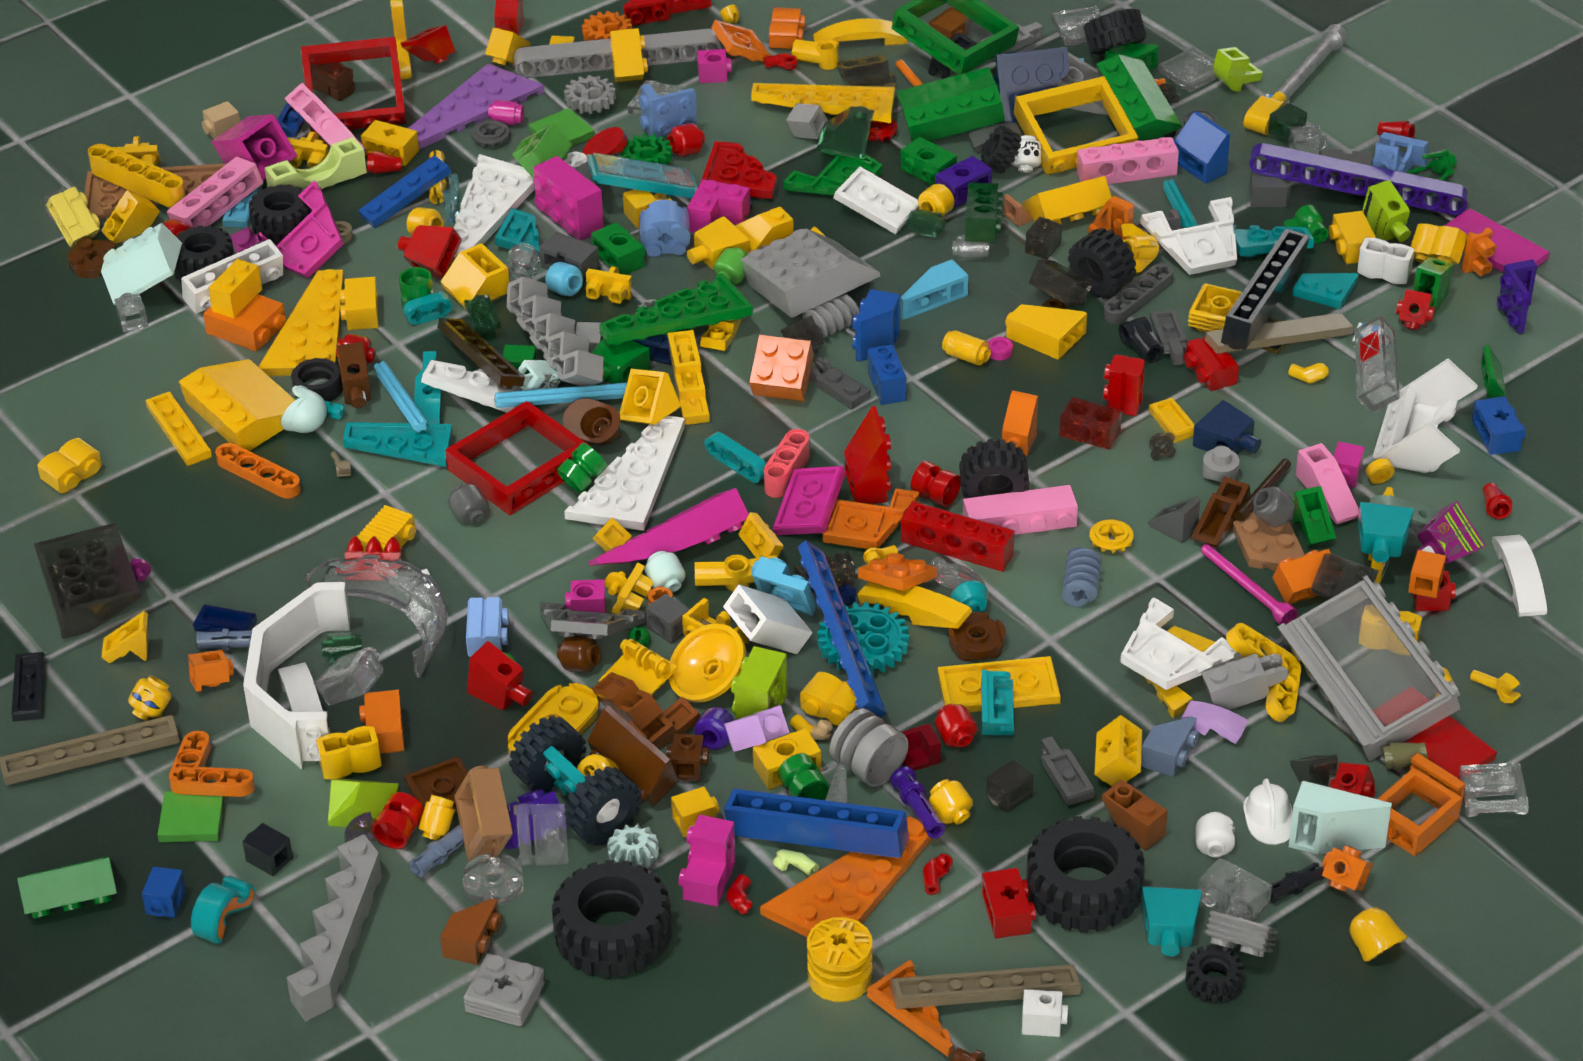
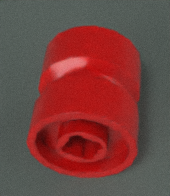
(935, 483)
(397, 820)

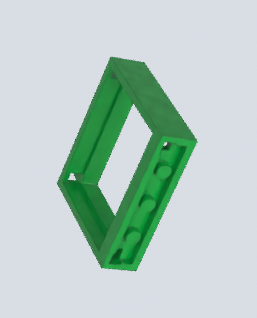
(907, 24)

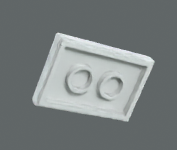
(876, 200)

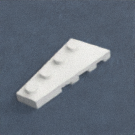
(463, 383)

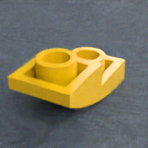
(720, 335)

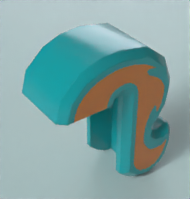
(217, 902)

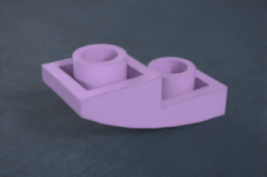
(1223, 721)

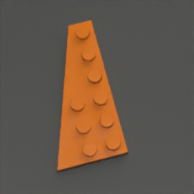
(845, 887)

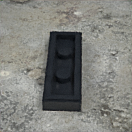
(28, 686)

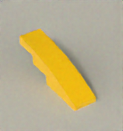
(688, 377)
(918, 603)

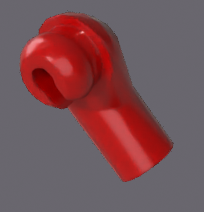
(783, 60)
(935, 870)
(736, 894)

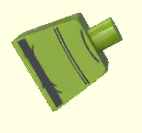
(1386, 212)

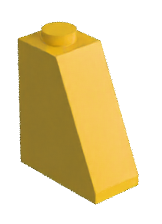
(1046, 328)

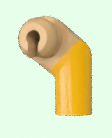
(818, 732)

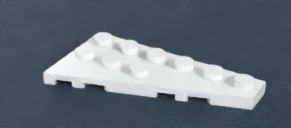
(632, 482)

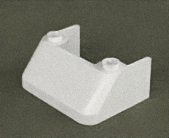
(1410, 423)

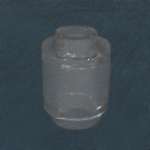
(969, 250)

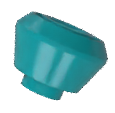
(971, 594)

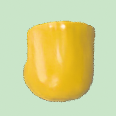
(1374, 932)

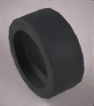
(319, 369)

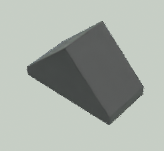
(1268, 191)
(1178, 519)

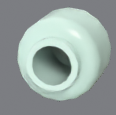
(665, 570)

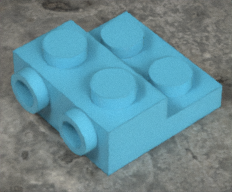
(775, 579)

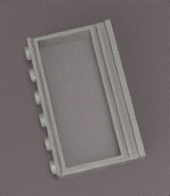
(1371, 667)

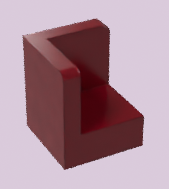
(923, 748)

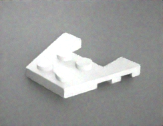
(1200, 246)
(1167, 658)

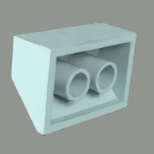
(141, 262)

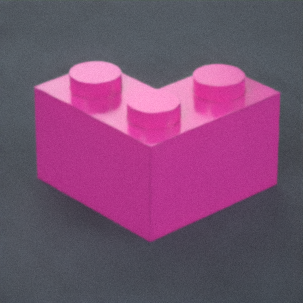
(717, 200)
(709, 860)

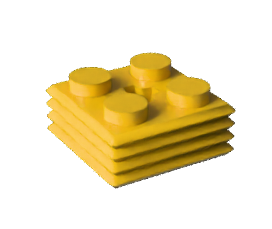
(1211, 307)

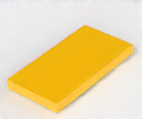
(1032, 682)

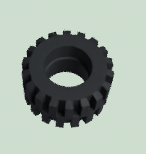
(1114, 30)
(277, 211)
(201, 248)
(1104, 260)
(991, 459)

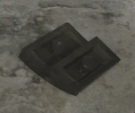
(866, 72)

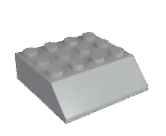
(804, 271)

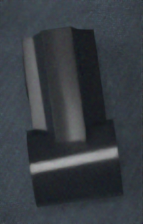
(1140, 336)

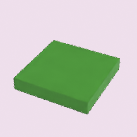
(568, 123)
(190, 818)

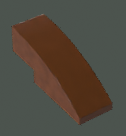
(1219, 513)

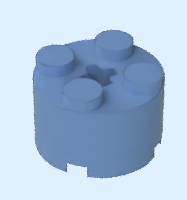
(664, 228)

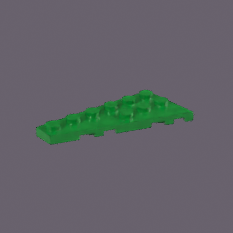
(681, 310)

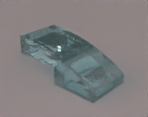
(451, 199)

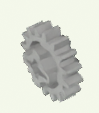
(589, 94)

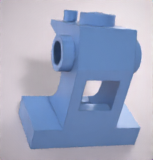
(1389, 157)

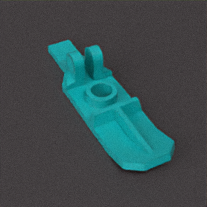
(427, 403)

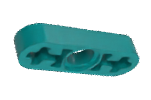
(735, 456)

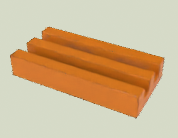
(1438, 774)

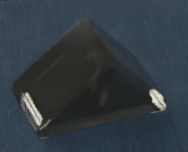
(1315, 769)

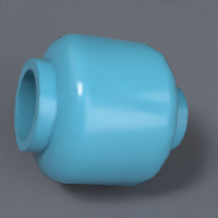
(564, 279)

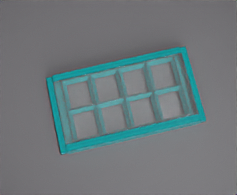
(642, 175)

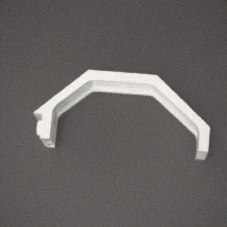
(272, 642)

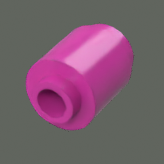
(506, 112)

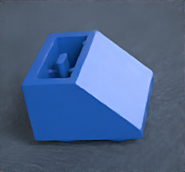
(1203, 148)
(876, 323)

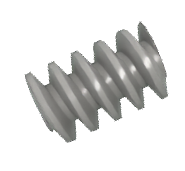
(834, 314)

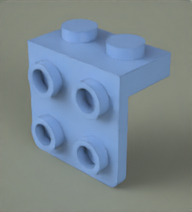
(666, 111)

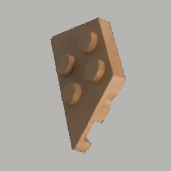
(1265, 545)

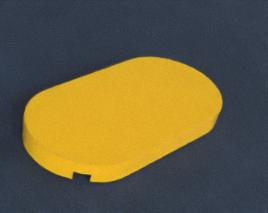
(573, 703)

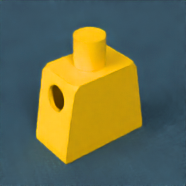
(714, 239)

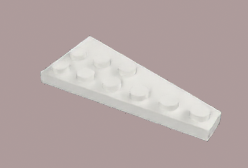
(489, 198)

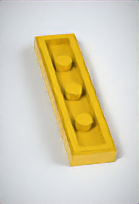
(178, 428)

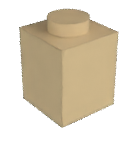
(219, 119)

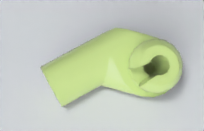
(797, 859)

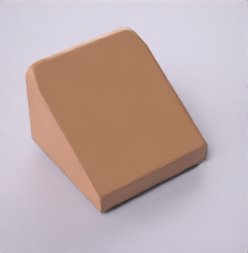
(1015, 211)

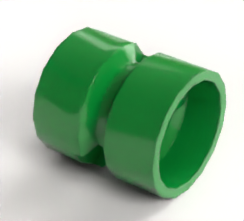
(415, 284)
(581, 468)
(803, 777)

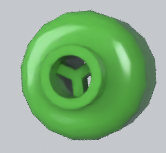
(730, 265)

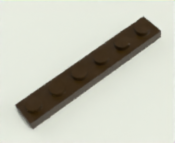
(481, 353)

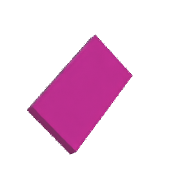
(1510, 246)

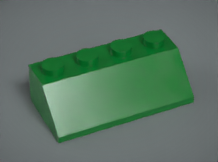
(1139, 97)

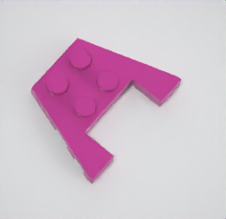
(313, 239)

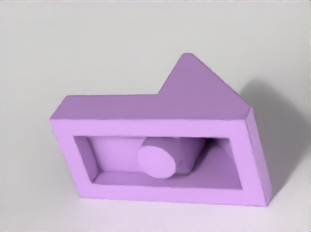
(756, 728)

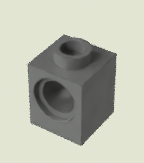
(665, 618)

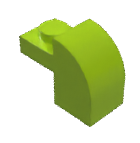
(1234, 68)

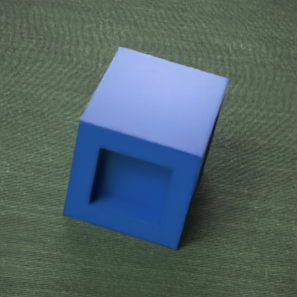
(164, 892)

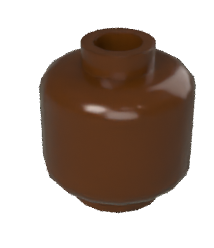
(579, 654)

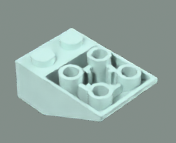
(1337, 818)

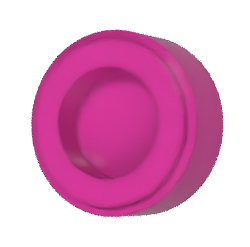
(1000, 348)

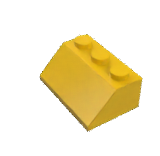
(1069, 201)

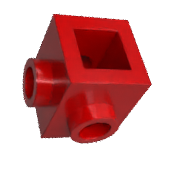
(1413, 300)
(1354, 779)

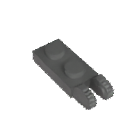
(838, 384)

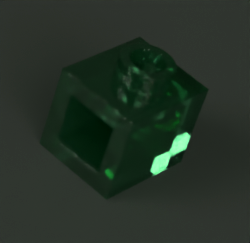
(1283, 119)

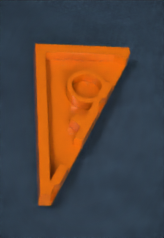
(919, 1019)

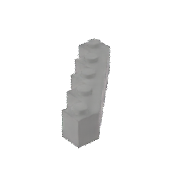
(553, 333)
(337, 929)

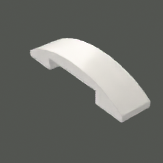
(1523, 573)
(299, 688)

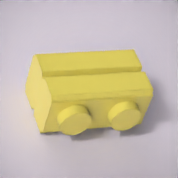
(73, 216)

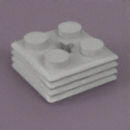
(1252, 936)
(504, 989)

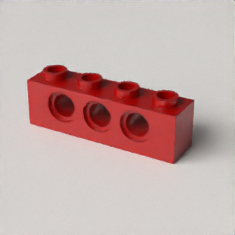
(957, 536)

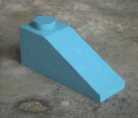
(935, 288)

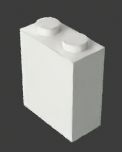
(767, 619)

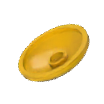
(707, 662)

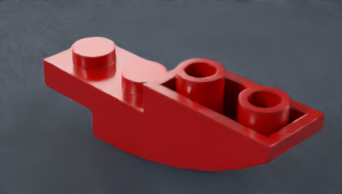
(659, 10)

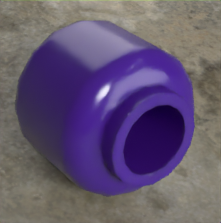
(712, 727)

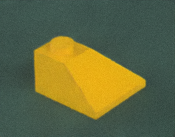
(767, 227)

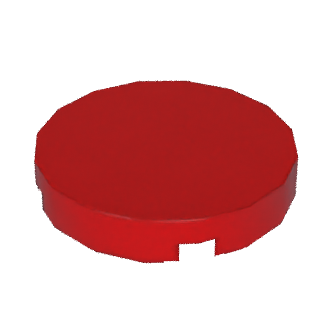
(606, 142)

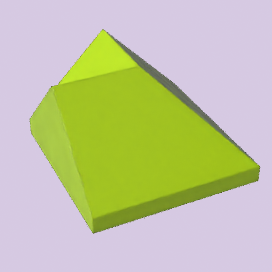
(357, 797)

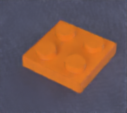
(740, 41)
(897, 572)

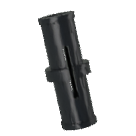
(1296, 881)

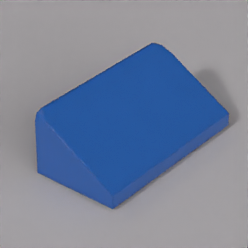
(290, 121)

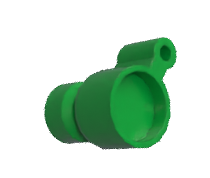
(1309, 217)

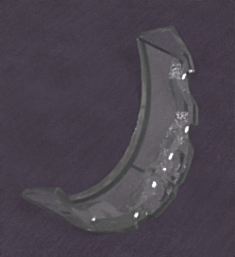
(398, 586)

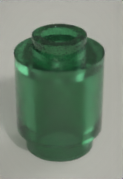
(926, 222)
(340, 645)

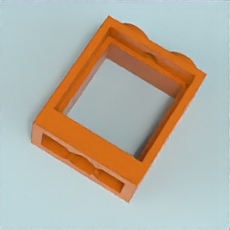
(1409, 834)

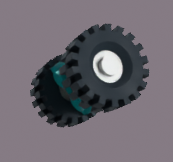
(549, 759)

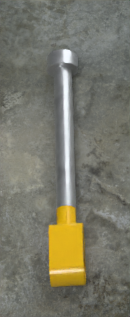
(1258, 114)

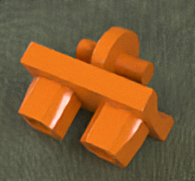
(1477, 250)

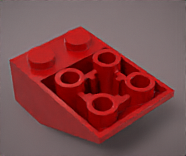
(868, 461)

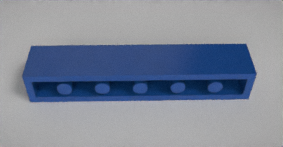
(818, 823)

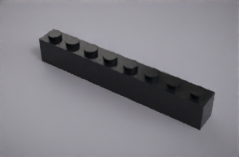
(1264, 289)

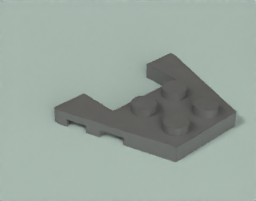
(590, 623)

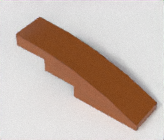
(672, 721)

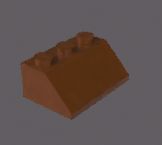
(633, 755)

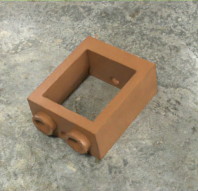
(483, 812)

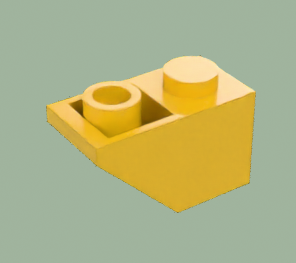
(130, 217)

